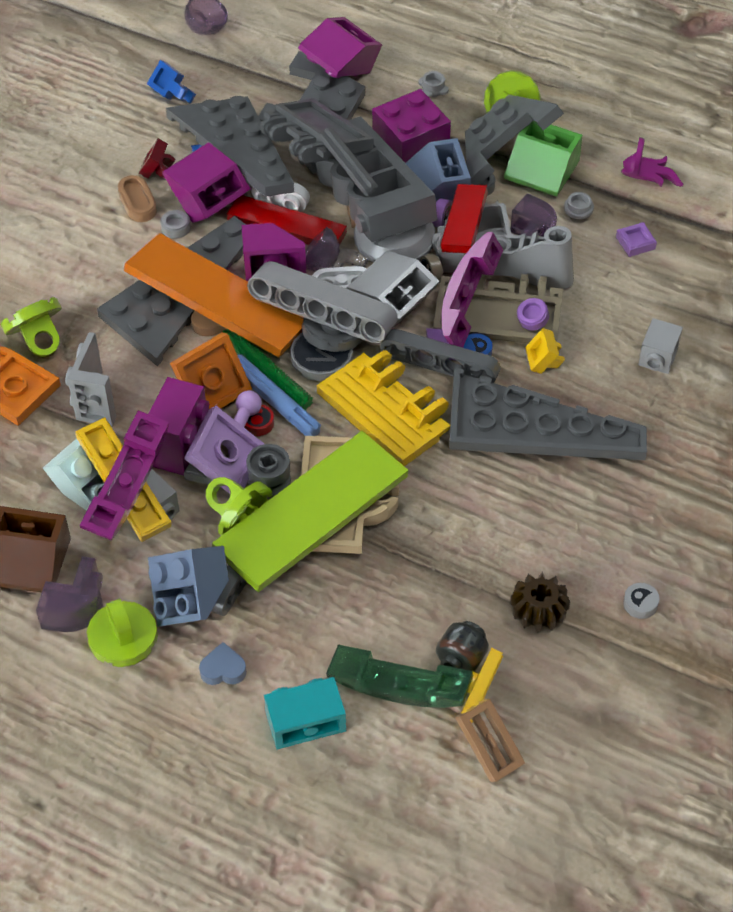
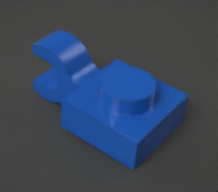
(167, 83)

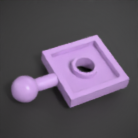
(222, 429)

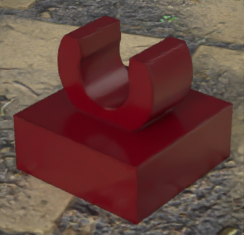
(156, 160)

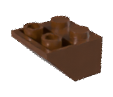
(31, 547)

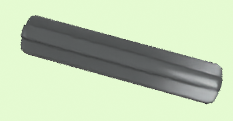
(348, 161)

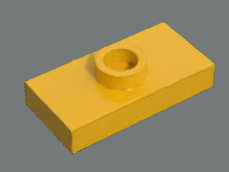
(482, 681)

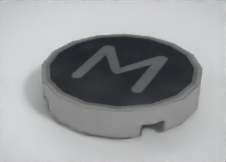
(315, 362)

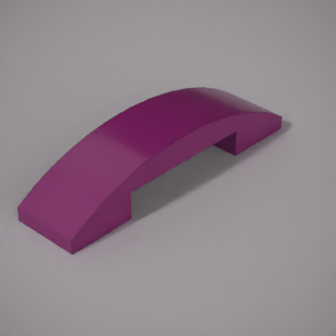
(479, 260)
(126, 477)

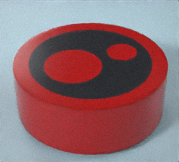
(261, 423)

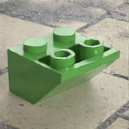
(544, 158)

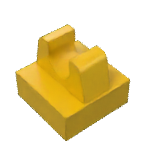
(543, 352)

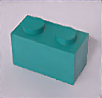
(305, 712)

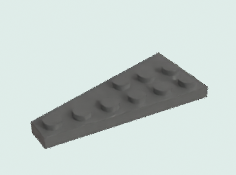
(235, 131)
(154, 319)
(529, 422)

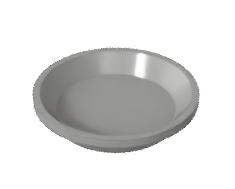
(409, 243)

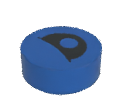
(479, 343)

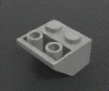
(396, 281)

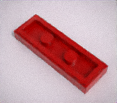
(464, 218)

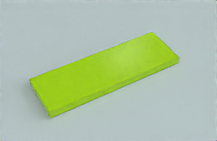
(310, 510)

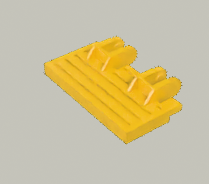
(385, 414)

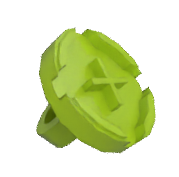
(510, 83)
(35, 320)
(241, 501)
(122, 633)

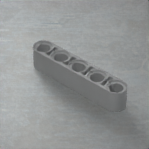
(322, 302)

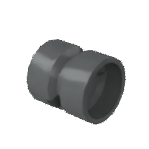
(270, 466)

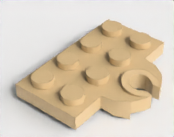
(350, 537)

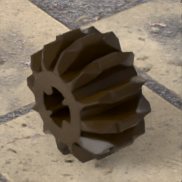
(540, 602)

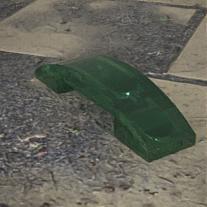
(399, 682)

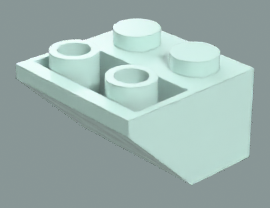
(75, 475)

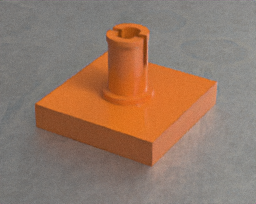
(215, 368)

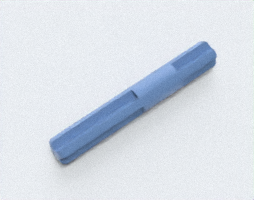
(280, 400)

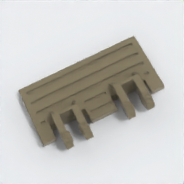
(495, 310)

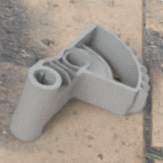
(521, 253)

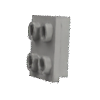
(88, 386)

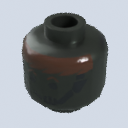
(462, 646)

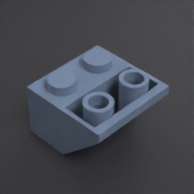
(441, 167)
(187, 584)

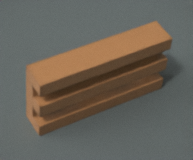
(476, 744)

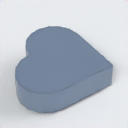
(222, 666)

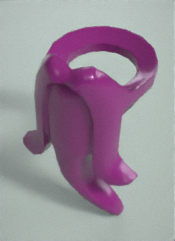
(648, 168)

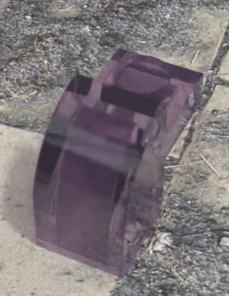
(532, 216)
(71, 606)

